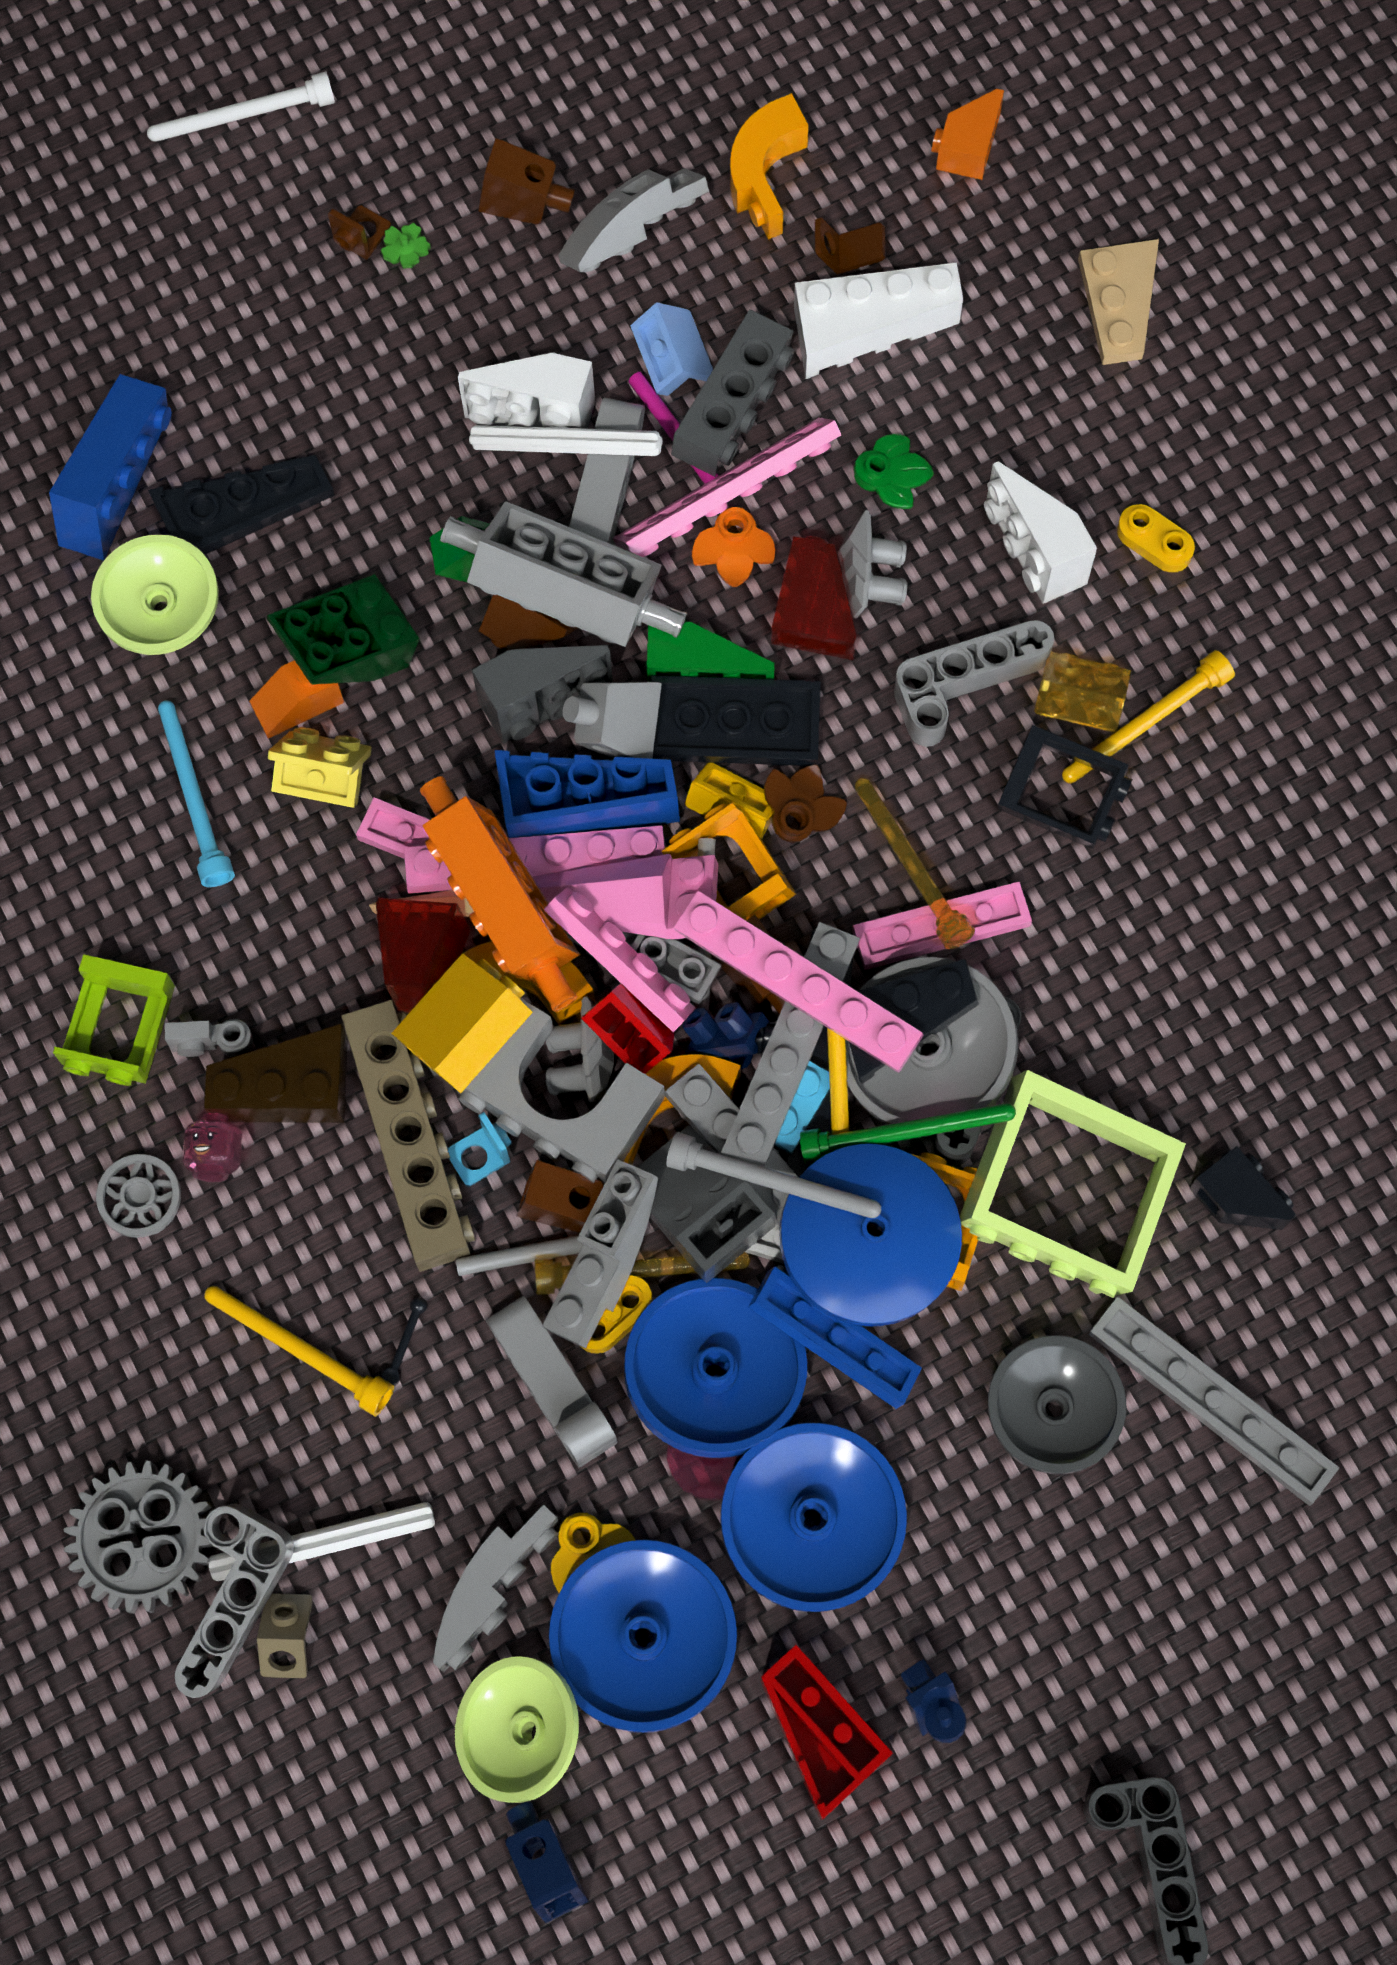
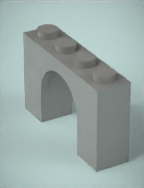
(587, 1142)

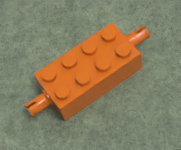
(499, 891)

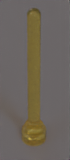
(952, 927)
(552, 1274)

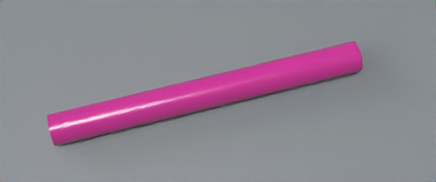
(661, 413)

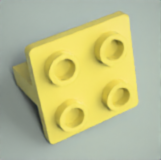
(319, 766)

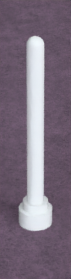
(315, 90)

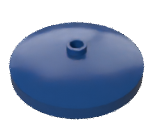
(867, 1276)
(705, 1330)
(857, 1507)
(635, 1590)

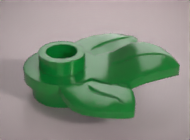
(897, 470)

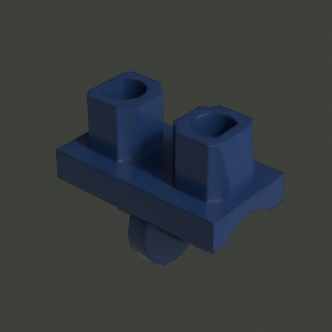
(727, 1036)
(934, 1703)

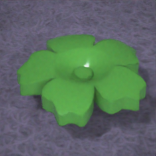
(405, 246)

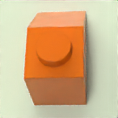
(968, 136)
(291, 700)

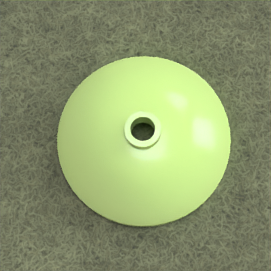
(148, 573)
(497, 1727)

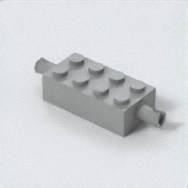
(564, 574)

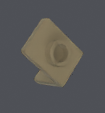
(284, 1629)

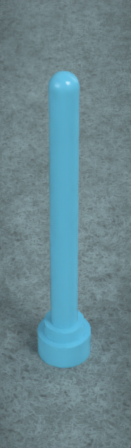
(213, 866)

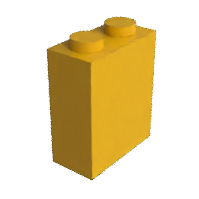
(463, 1021)

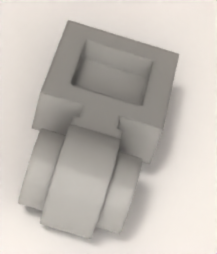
(194, 1037)

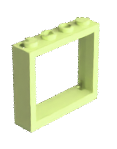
(1102, 1121)

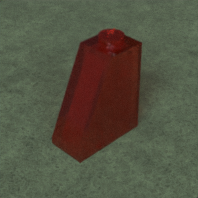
(813, 602)
(418, 945)

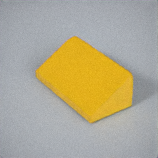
(719, 786)

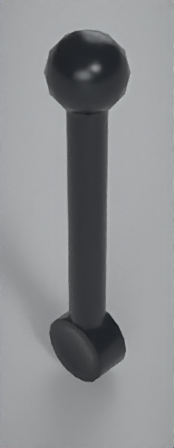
(418, 1306)

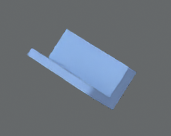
(671, 347)

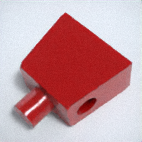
(630, 1029)

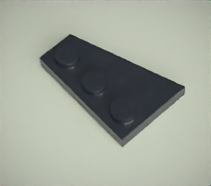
(924, 1001)

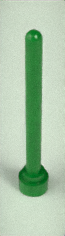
(818, 1144)

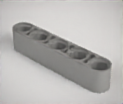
(606, 475)

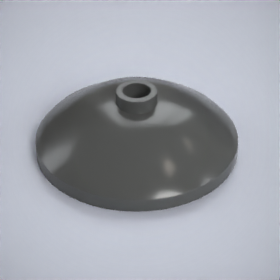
(1074, 1378)

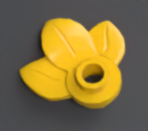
(573, 1555)

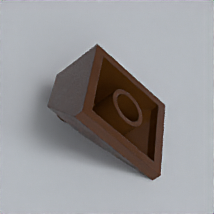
(518, 628)

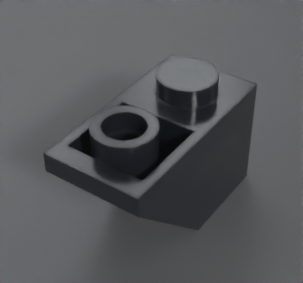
(1241, 1195)

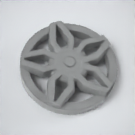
(138, 1195)

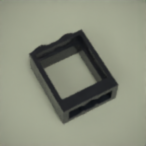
(1024, 769)

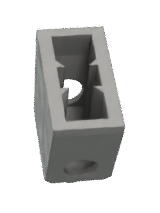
(615, 717)

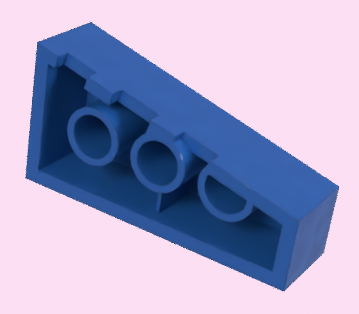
(108, 466)
(584, 794)

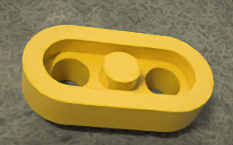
(1153, 538)
(622, 1319)

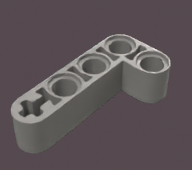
(977, 673)
(552, 1382)
(227, 1604)

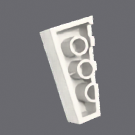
(872, 311)

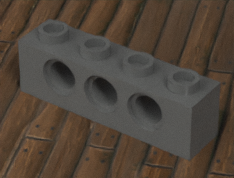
(757, 341)

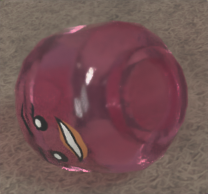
(212, 1148)

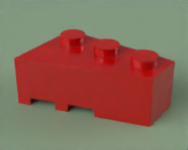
(822, 1730)

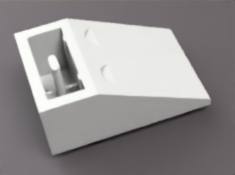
(530, 392)
(1040, 533)

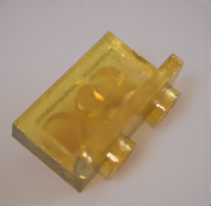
(1082, 691)

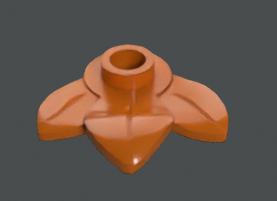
(733, 552)

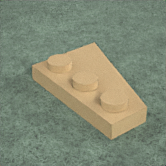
(1119, 297)

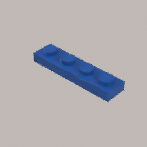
(839, 1343)

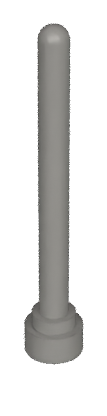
(687, 1153)

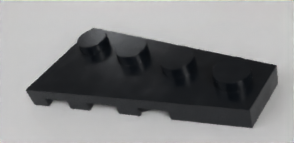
(240, 504)

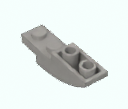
(619, 218)
(675, 963)
(607, 1255)
(474, 1601)

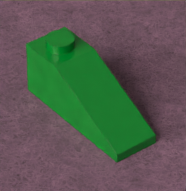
(702, 654)

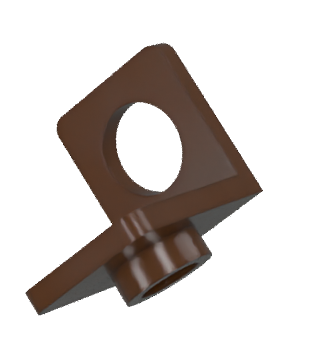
(352, 235)
(851, 248)

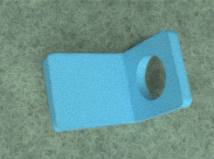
(492, 1140)

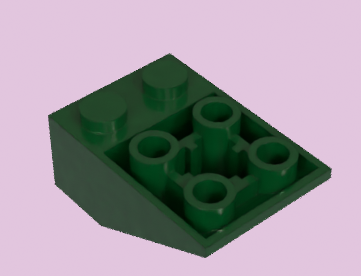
(347, 634)

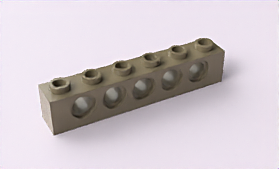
(430, 1244)

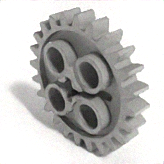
(144, 1578)

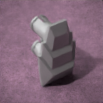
(857, 554)
(597, 1063)

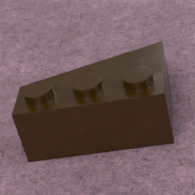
(283, 1082)

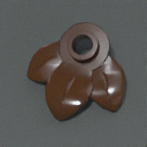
(804, 800)

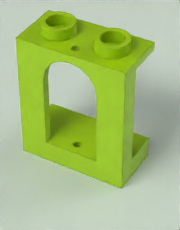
(99, 976)

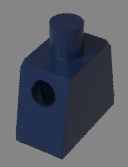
(550, 1878)

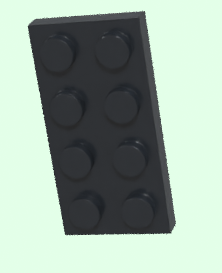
(737, 720)

